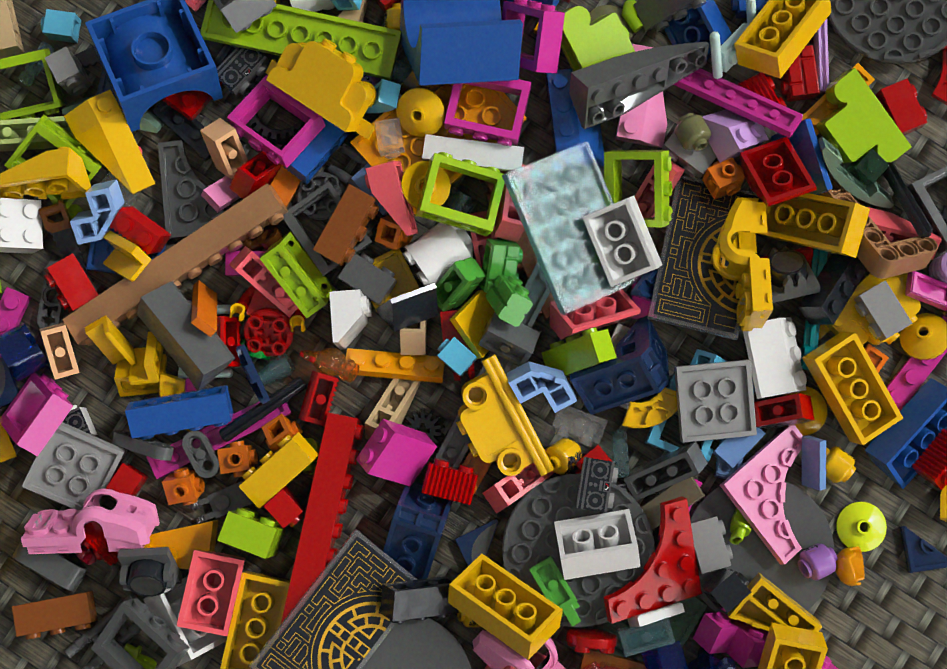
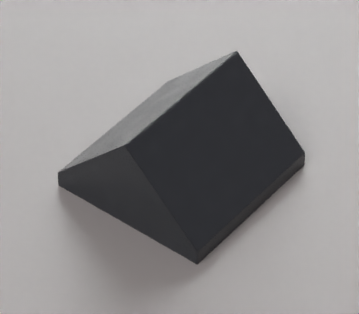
(410, 308)

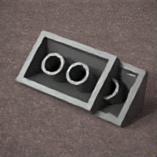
(169, 319)

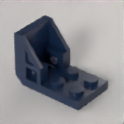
(634, 374)
(417, 530)

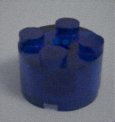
(20, 353)

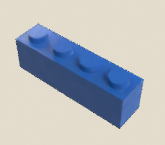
(318, 152)
(179, 412)

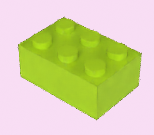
(252, 533)

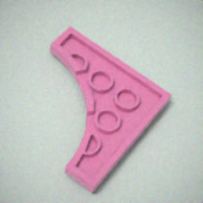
(759, 492)

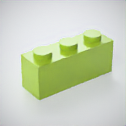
(580, 351)

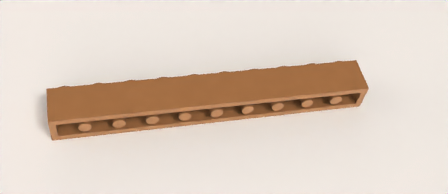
(182, 260)

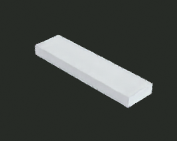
(483, 153)

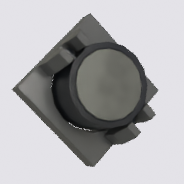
(791, 275)
(148, 570)

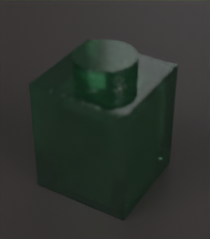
(868, 167)

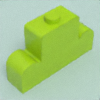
(593, 41)
(860, 121)

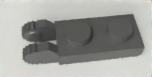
(221, 502)

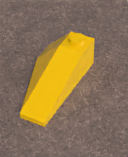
(106, 135)
(46, 174)

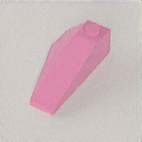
(646, 122)

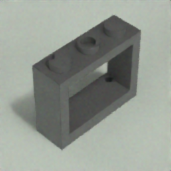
(928, 207)
(303, 237)
(152, 625)

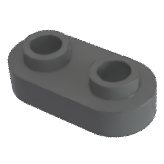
(200, 455)

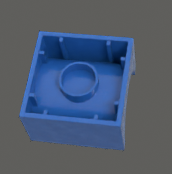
(460, 41)
(152, 54)

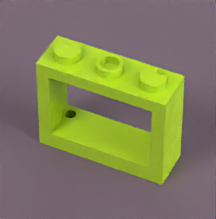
(48, 107)
(60, 138)
(662, 185)
(453, 217)
(297, 274)

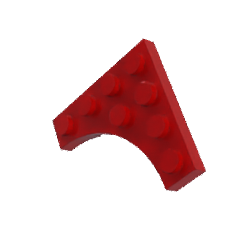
(668, 574)

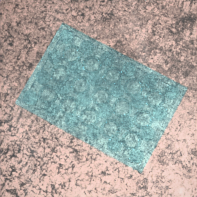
(551, 203)

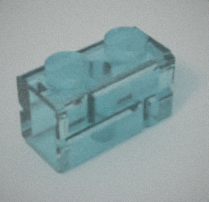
(645, 638)

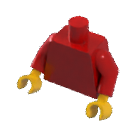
(253, 300)

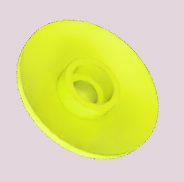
(849, 526)

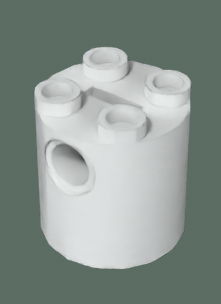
(438, 251)

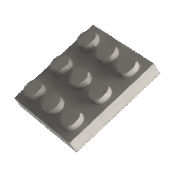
(715, 400)
(72, 466)

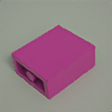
(396, 452)

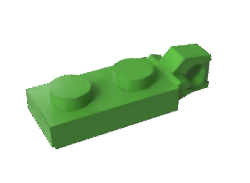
(556, 588)

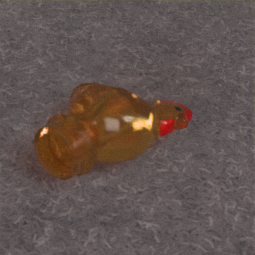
(332, 363)

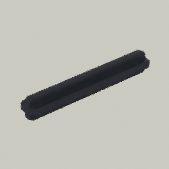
(907, 201)
(262, 410)

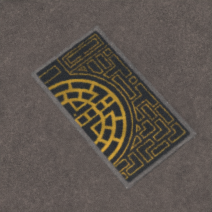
(687, 285)
(339, 615)

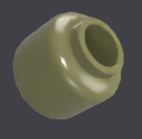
(692, 132)

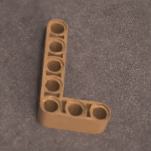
(879, 254)

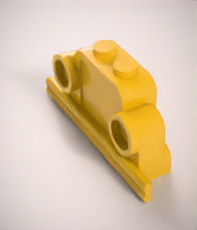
(325, 83)
(851, 321)
(499, 423)

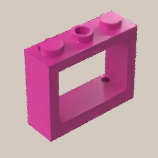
(548, 33)
(254, 102)
(484, 132)
(46, 420)

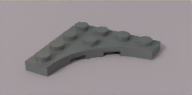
(181, 192)

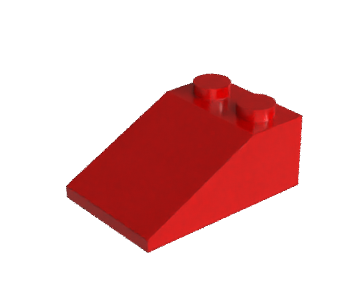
(776, 172)

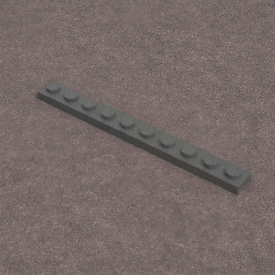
(454, 444)

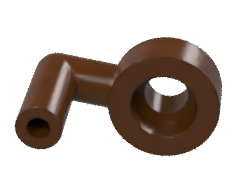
(266, 239)

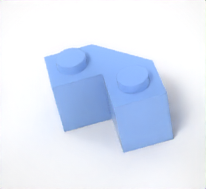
(105, 202)
(534, 379)

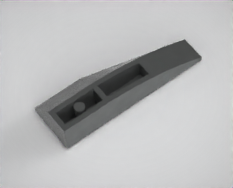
(631, 79)

